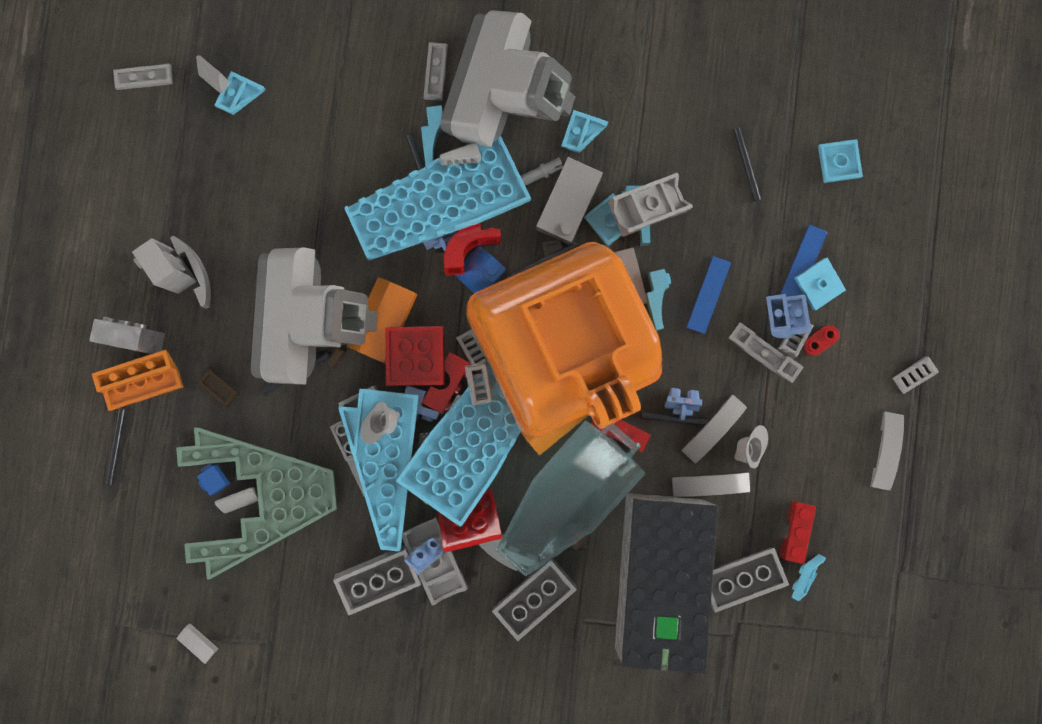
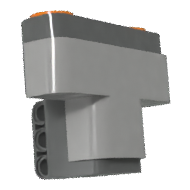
(501, 79)
(301, 314)

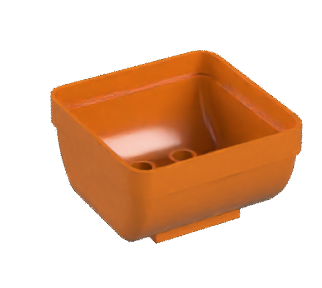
(568, 340)

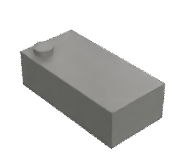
(569, 201)
(163, 266)
(746, 579)
(376, 580)
(534, 599)

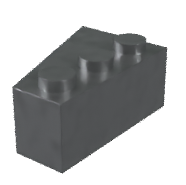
(126, 336)

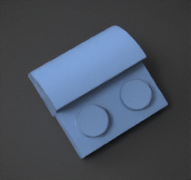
(788, 315)

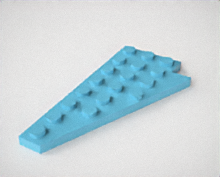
(383, 461)

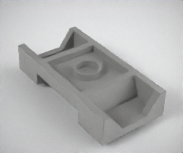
(648, 204)
(442, 576)

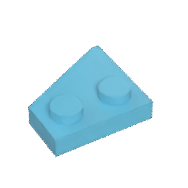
(238, 93)
(582, 131)
(807, 577)

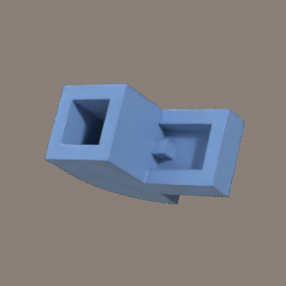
(427, 414)

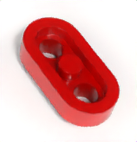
(821, 339)

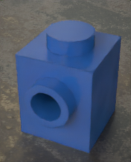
(212, 479)

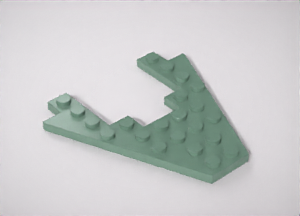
(288, 490)

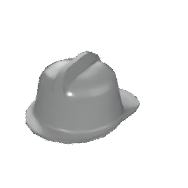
(378, 422)
(752, 447)

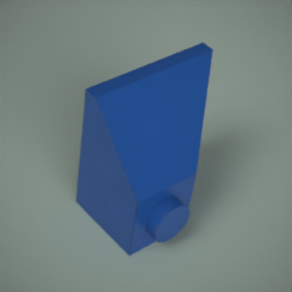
(481, 270)

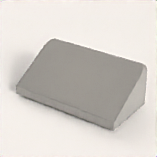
(211, 75)
(237, 500)
(197, 643)

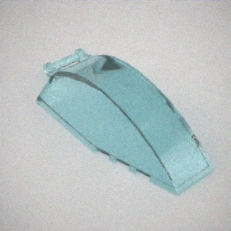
(570, 496)

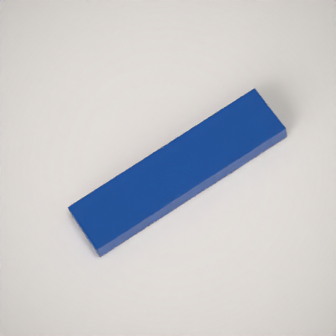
(804, 259)
(708, 295)

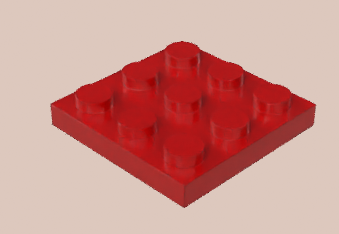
(415, 355)
(479, 527)

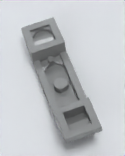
(204, 291)
(765, 353)
(714, 429)
(889, 451)
(711, 485)

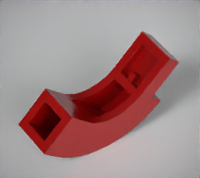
(463, 242)

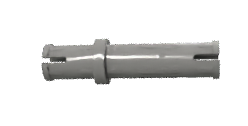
(542, 171)

